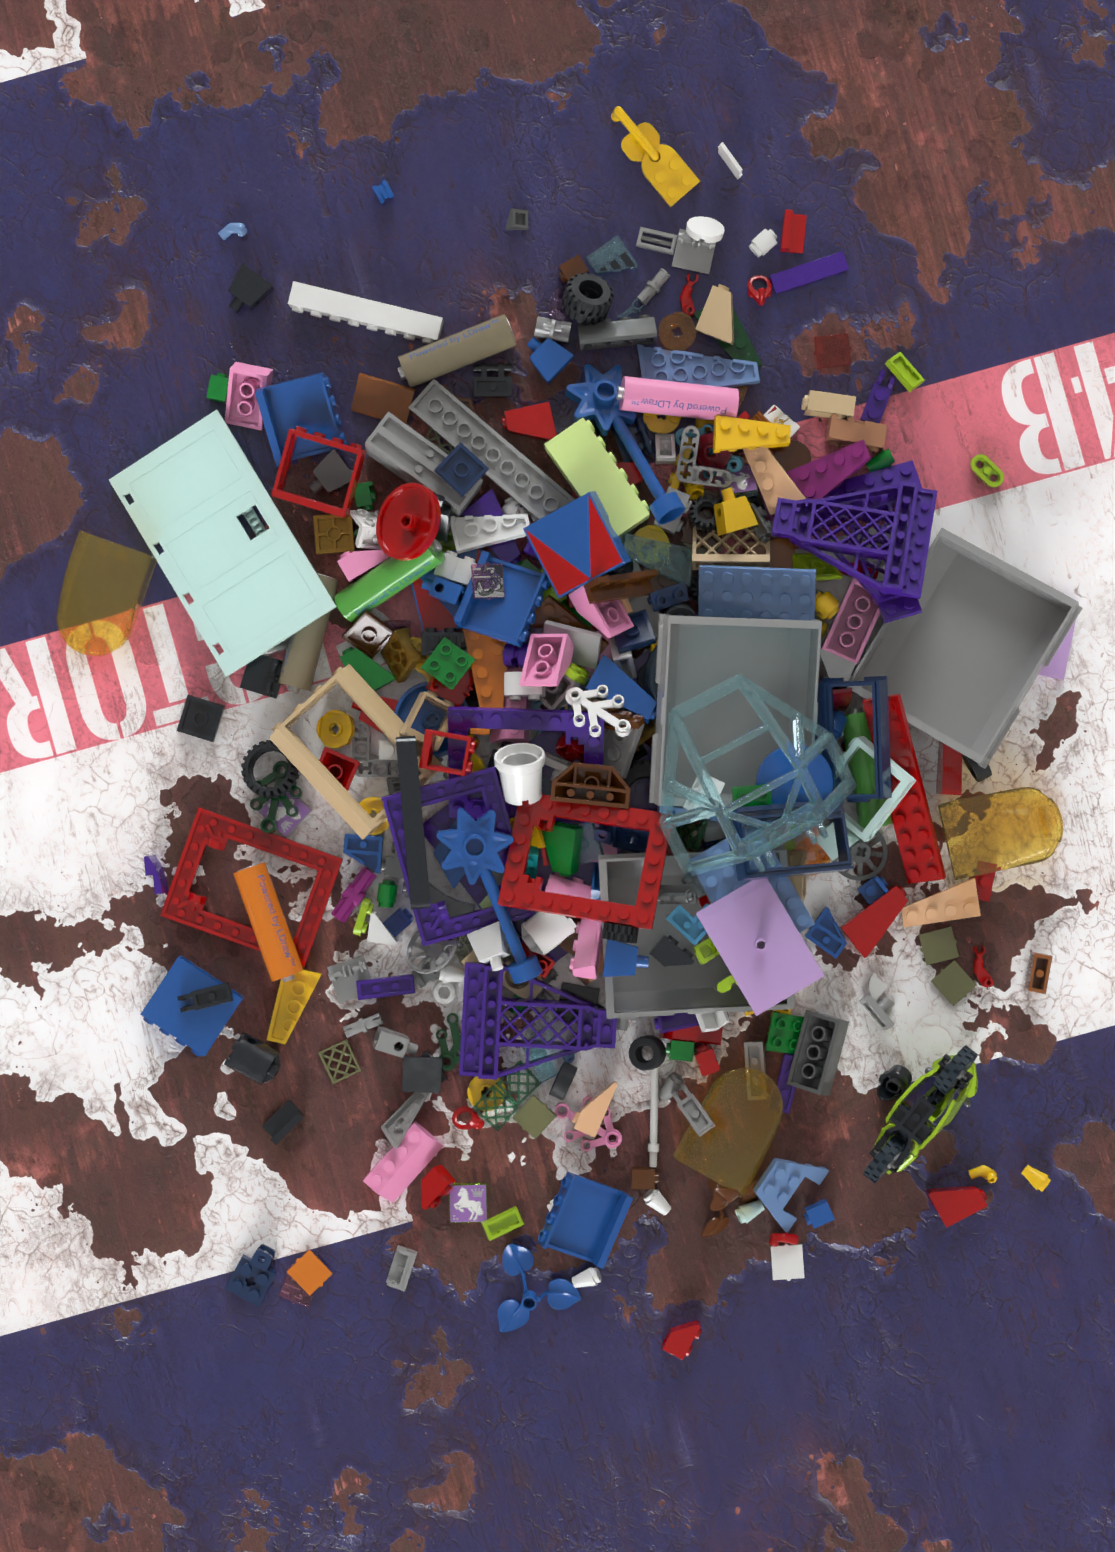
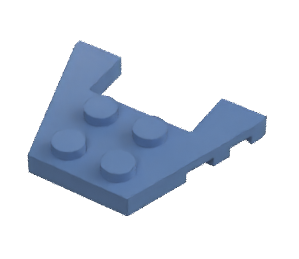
(779, 1185)

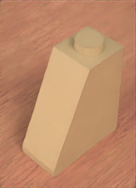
(718, 315)

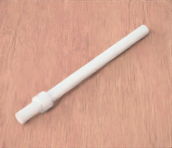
(653, 1146)

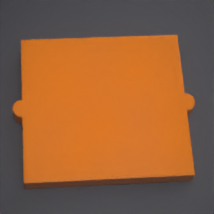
(309, 1272)

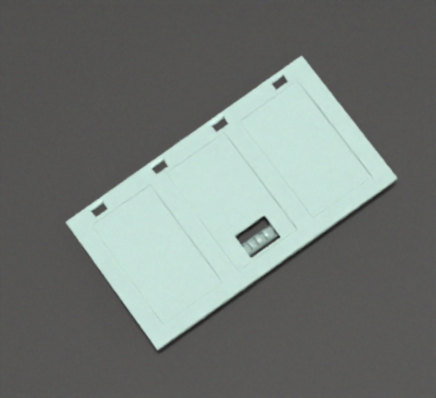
(242, 588)

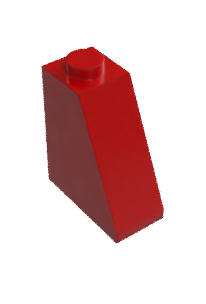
(531, 422)
(957, 1202)

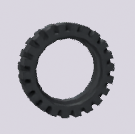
(247, 773)

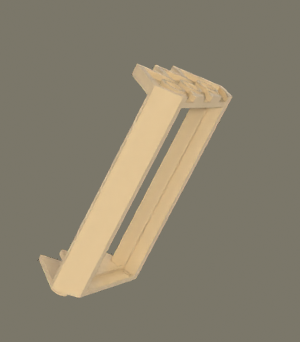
(317, 773)

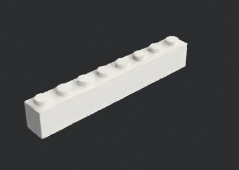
(365, 312)

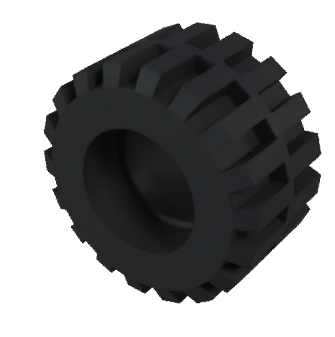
(587, 298)

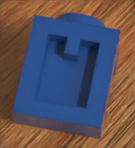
(873, 889)

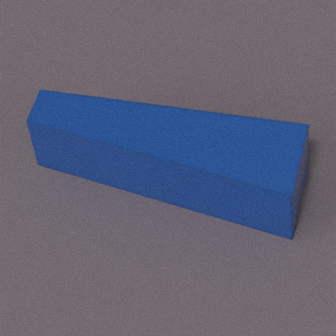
(595, 886)

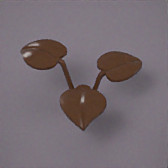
(720, 1199)

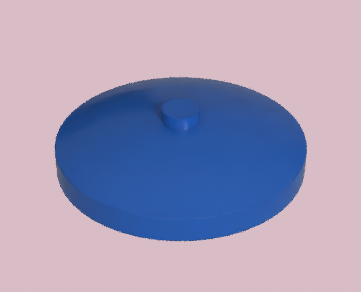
(428, 716)
(777, 764)

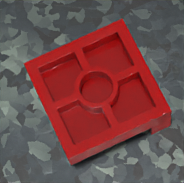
(456, 695)

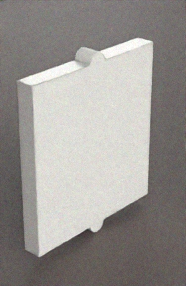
(730, 160)
(787, 1262)

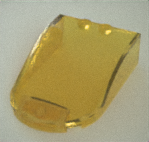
(102, 594)
(1000, 831)
(746, 1117)

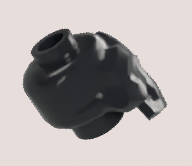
(893, 1083)

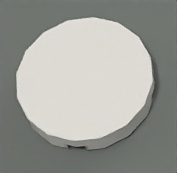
(705, 228)

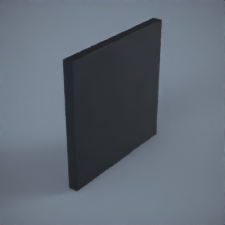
(421, 1074)

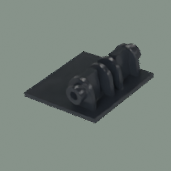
(263, 676)

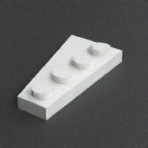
(479, 532)

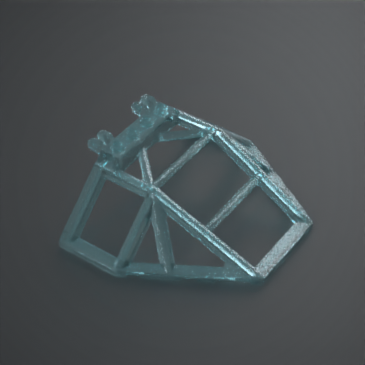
(770, 834)

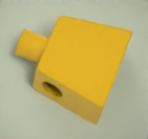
(733, 513)

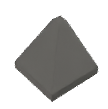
(517, 220)

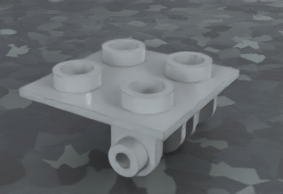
(693, 254)
(345, 976)

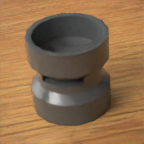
(422, 979)

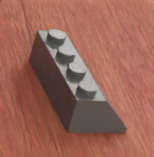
(617, 333)
(817, 1053)

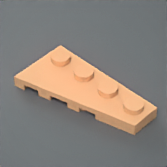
(771, 478)
(947, 905)

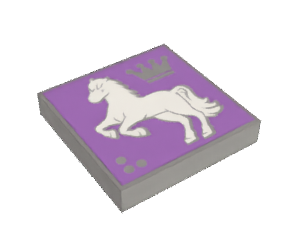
(285, 823)

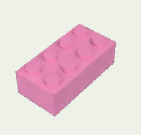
(852, 623)

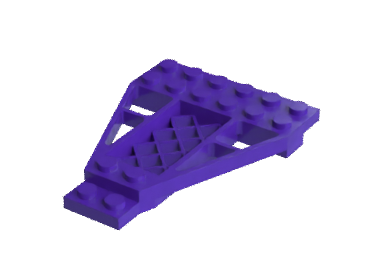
(907, 545)
(890, 606)
(483, 1016)

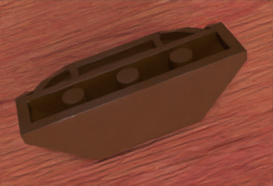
(591, 785)

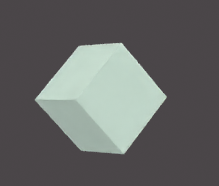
(829, 844)

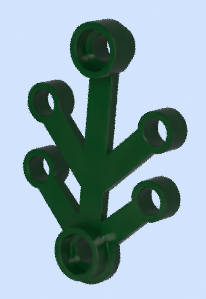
(275, 775)
(445, 1053)

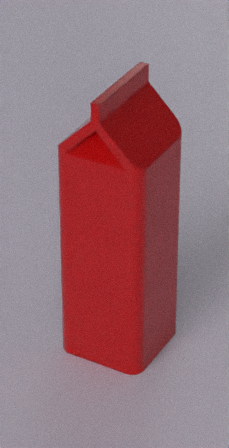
(695, 1034)

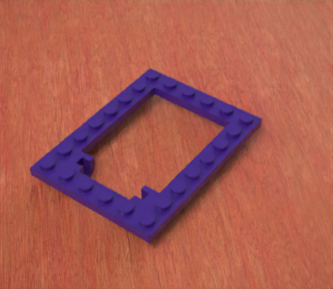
(516, 719)
(434, 922)

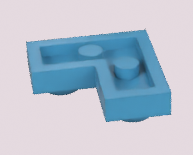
(686, 924)

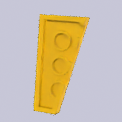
(747, 434)
(290, 1003)

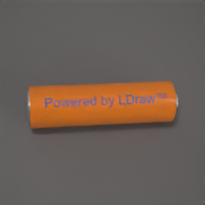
(268, 922)

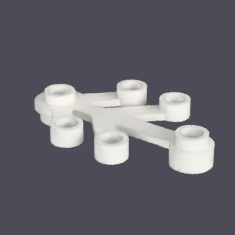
(596, 709)

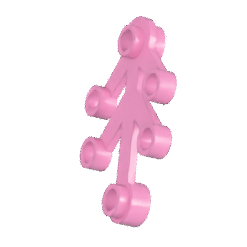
(604, 1140)

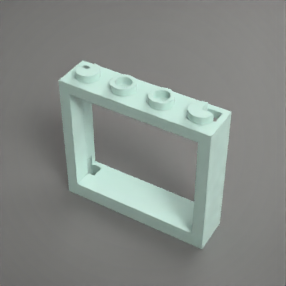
(891, 803)

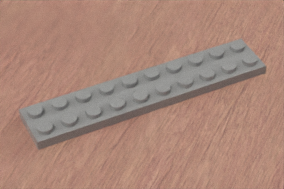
(505, 463)

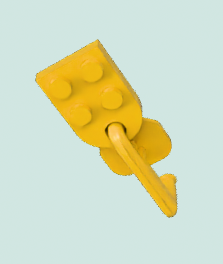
(670, 174)

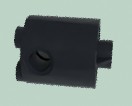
(254, 1059)

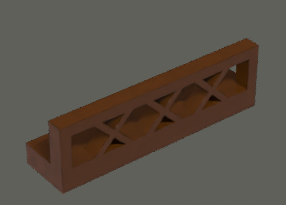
(620, 586)

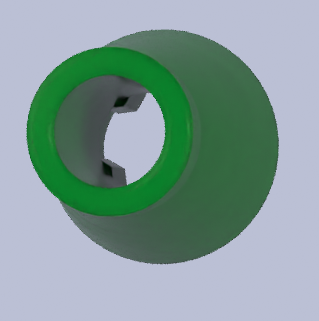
(881, 460)

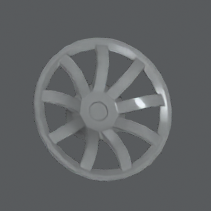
(434, 953)

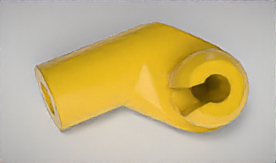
(985, 1172)

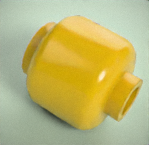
(826, 605)

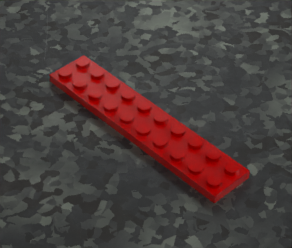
(912, 815)

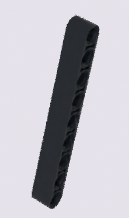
(413, 822)

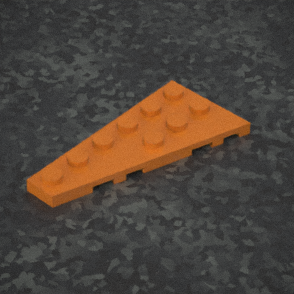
(487, 668)

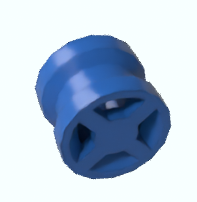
(382, 191)

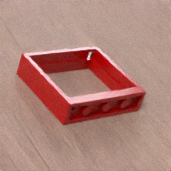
(278, 489)

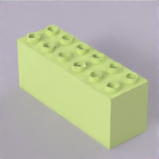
(590, 468)

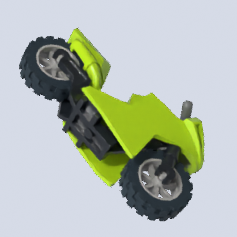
(910, 1131)

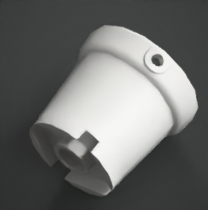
(520, 772)

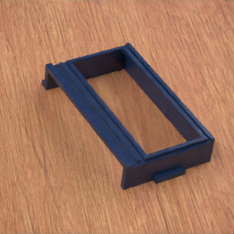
(880, 728)
(773, 812)

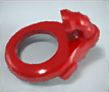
(762, 293)
(475, 1121)

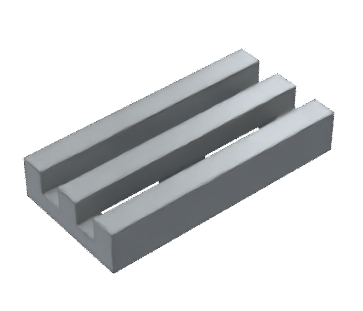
(656, 248)

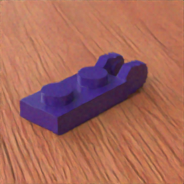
(877, 399)

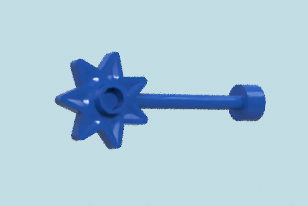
(599, 403)
(476, 849)

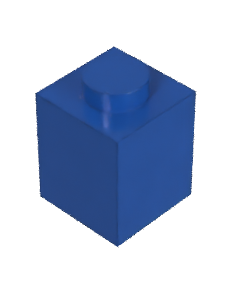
(818, 1214)

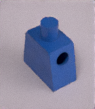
(548, 358)
(451, 593)
(622, 959)

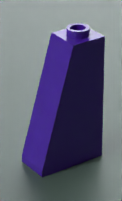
(489, 505)

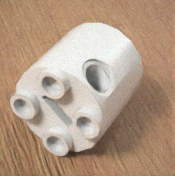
(546, 931)

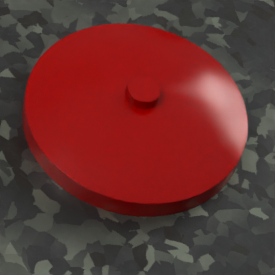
(408, 521)

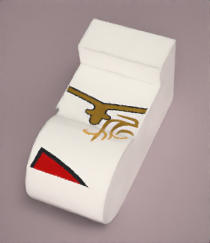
(775, 415)

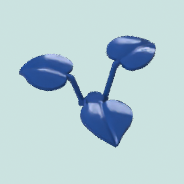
(514, 1315)

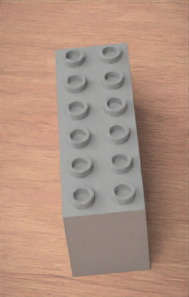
(414, 460)

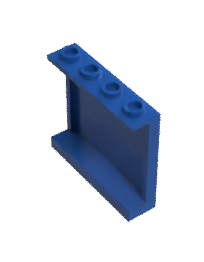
(303, 404)
(506, 617)
(190, 1028)
(585, 1219)

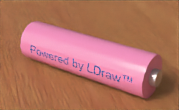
(676, 398)

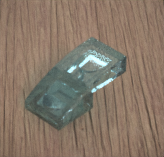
(545, 1070)

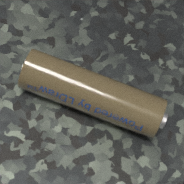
(456, 351)
(305, 648)

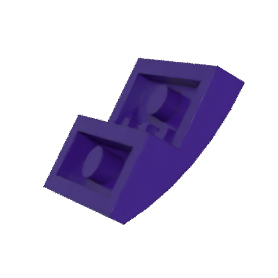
(154, 868)

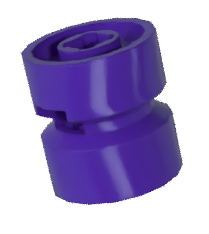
(514, 656)

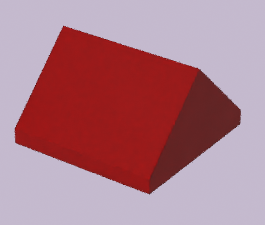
(340, 766)

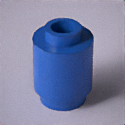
(839, 723)

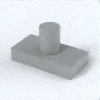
(878, 1010)

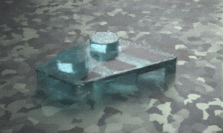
(611, 257)

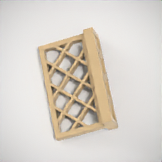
(730, 558)

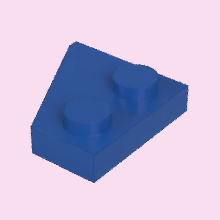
(365, 851)
(827, 934)

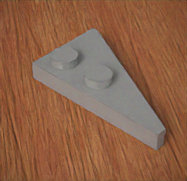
(401, 1120)

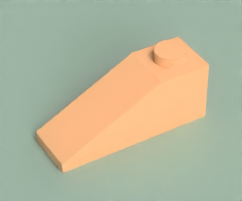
(592, 1113)

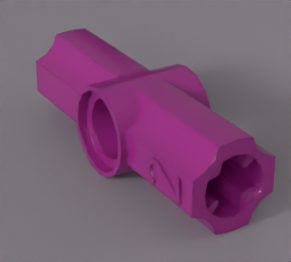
(354, 894)

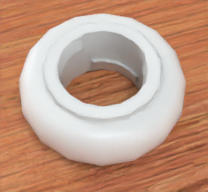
(438, 998)

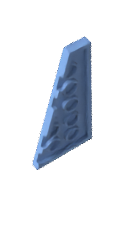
(695, 368)

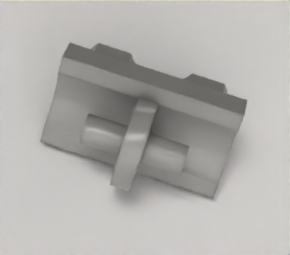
(552, 329)

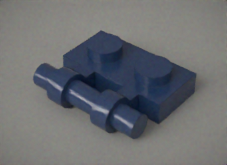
(646, 444)

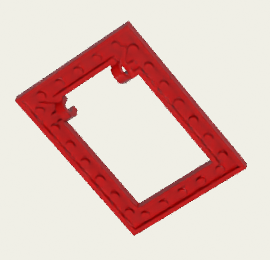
(525, 892)
(188, 907)

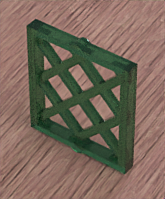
(700, 835)
(508, 1093)
(486, 1117)

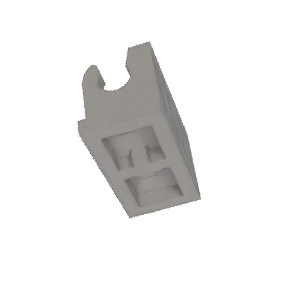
(401, 1268)

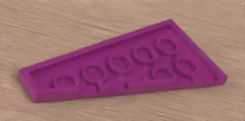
(826, 473)

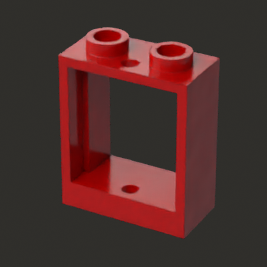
(428, 749)

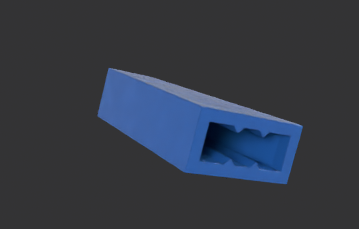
(619, 683)

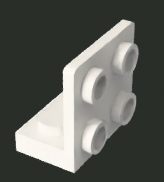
(366, 534)

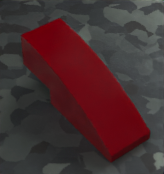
(841, 698)

